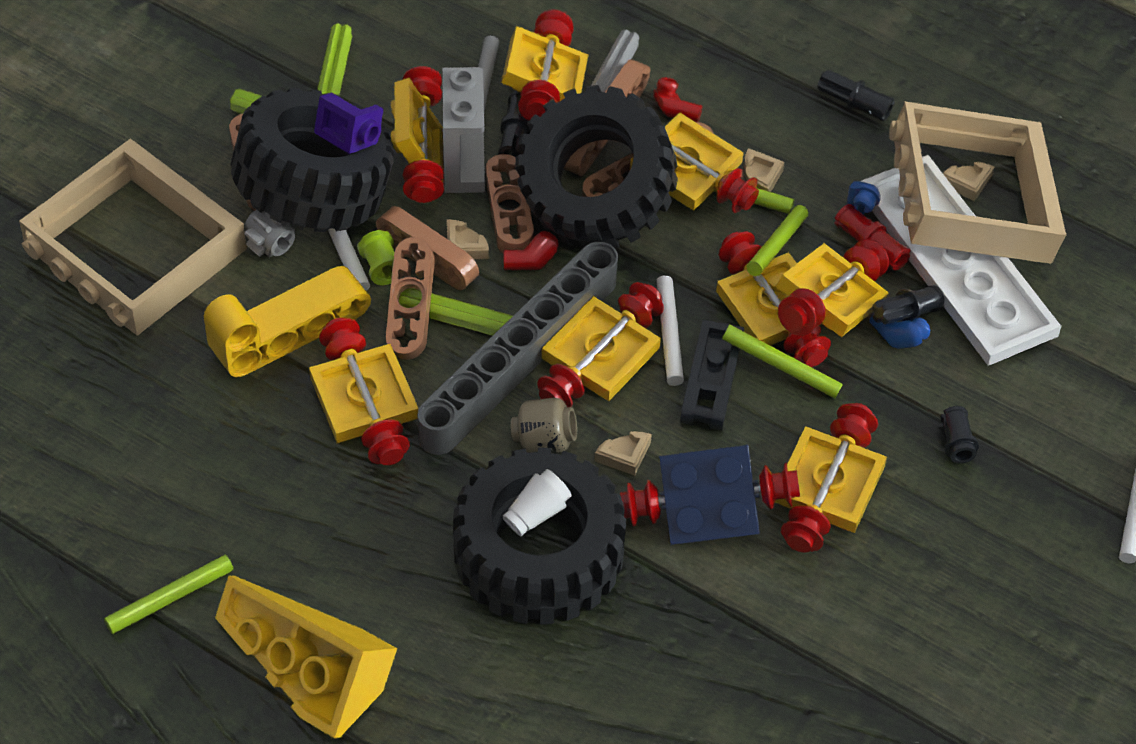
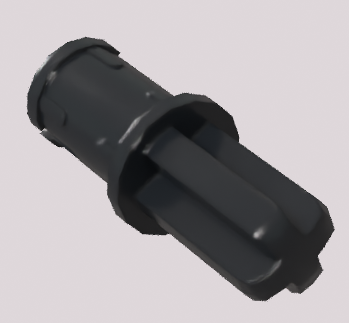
(856, 94)
(908, 305)

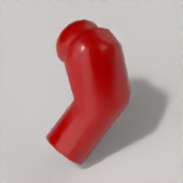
(670, 102)
(535, 255)

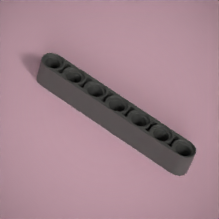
(513, 350)

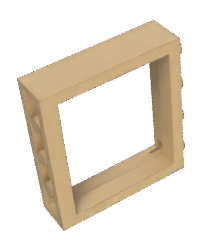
(988, 134)
(173, 191)

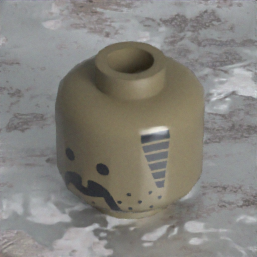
(544, 425)

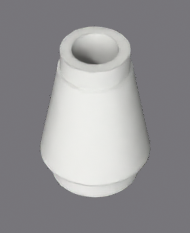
(537, 502)

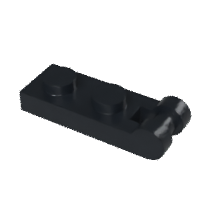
(710, 376)

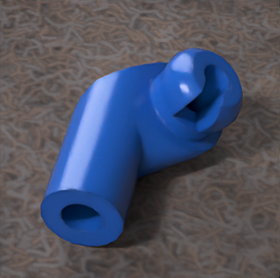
(863, 196)
(904, 333)

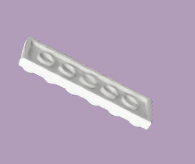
(979, 290)

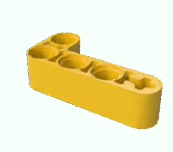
(282, 324)

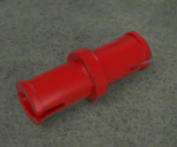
(863, 228)

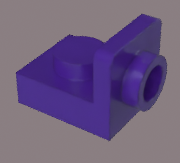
(346, 124)

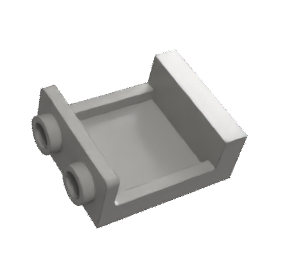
(463, 130)

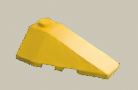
(316, 659)

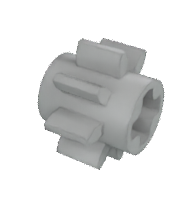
(268, 235)

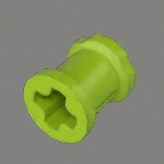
(379, 253)

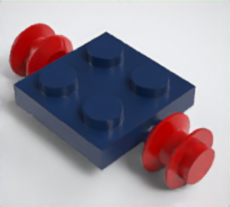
(710, 494)

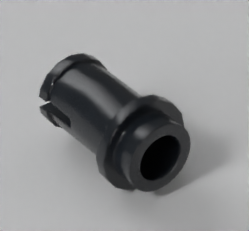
(960, 443)

